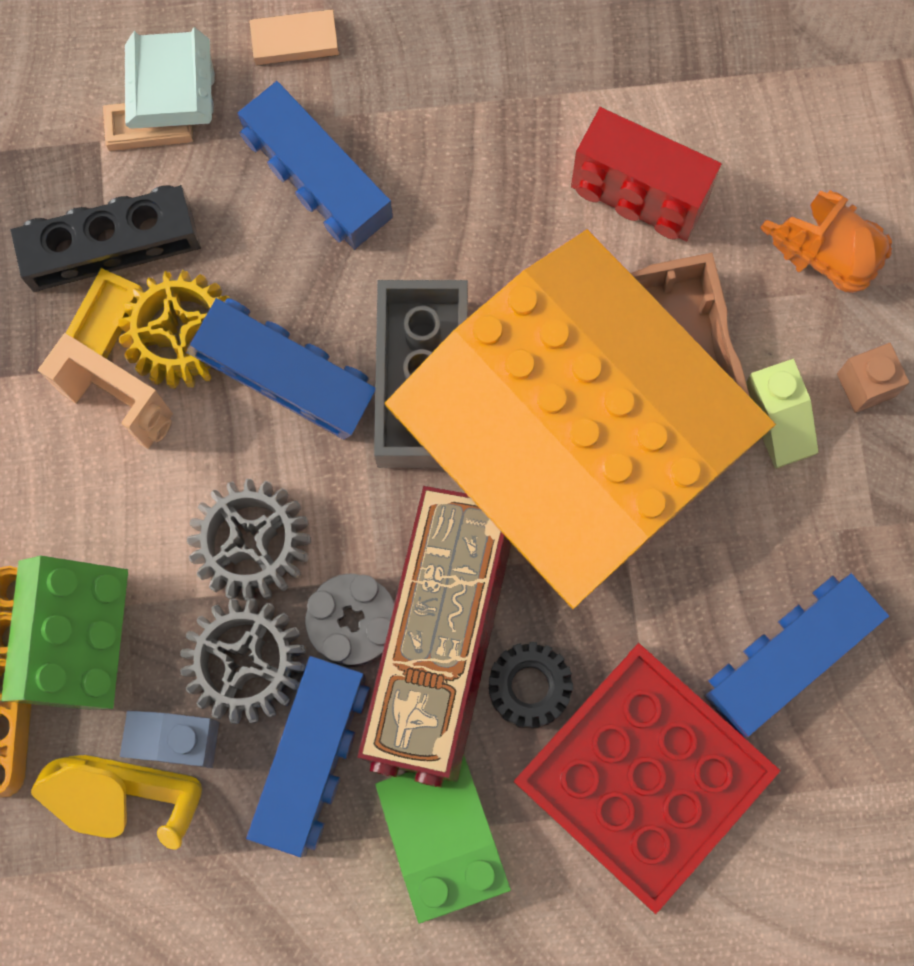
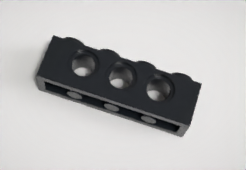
(128, 246)

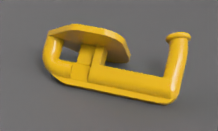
(92, 793)

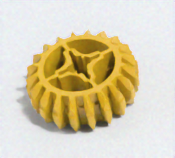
(144, 332)

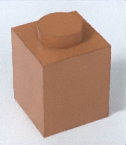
(872, 377)

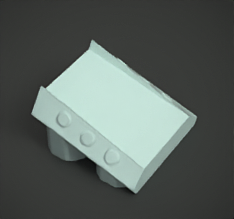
(168, 80)

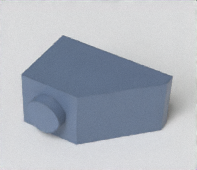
(170, 738)

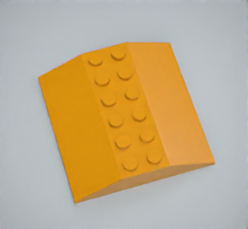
(577, 415)

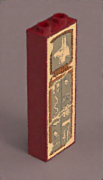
(436, 641)

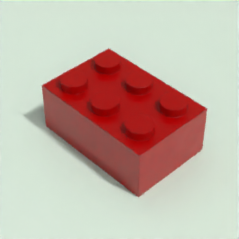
(643, 174)

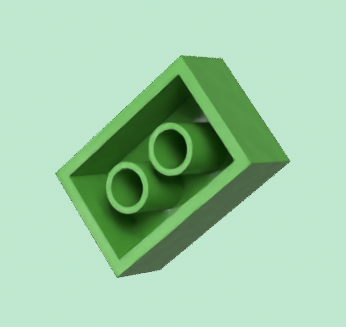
(65, 634)

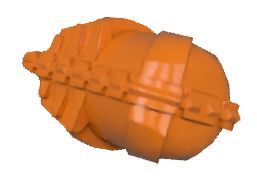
(839, 247)

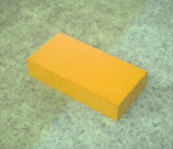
(98, 315)

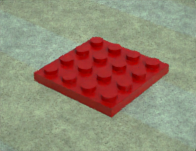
(647, 777)

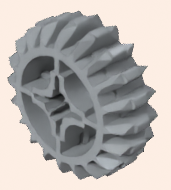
(226, 509)
(233, 680)

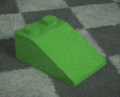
(442, 843)

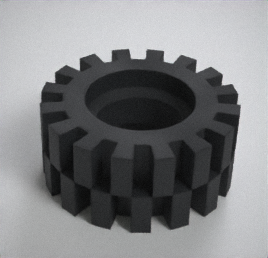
(536, 657)

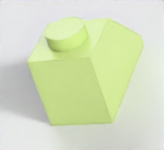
(786, 401)

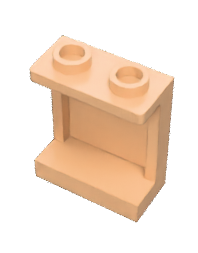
(75, 366)

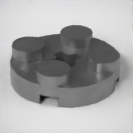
(328, 607)

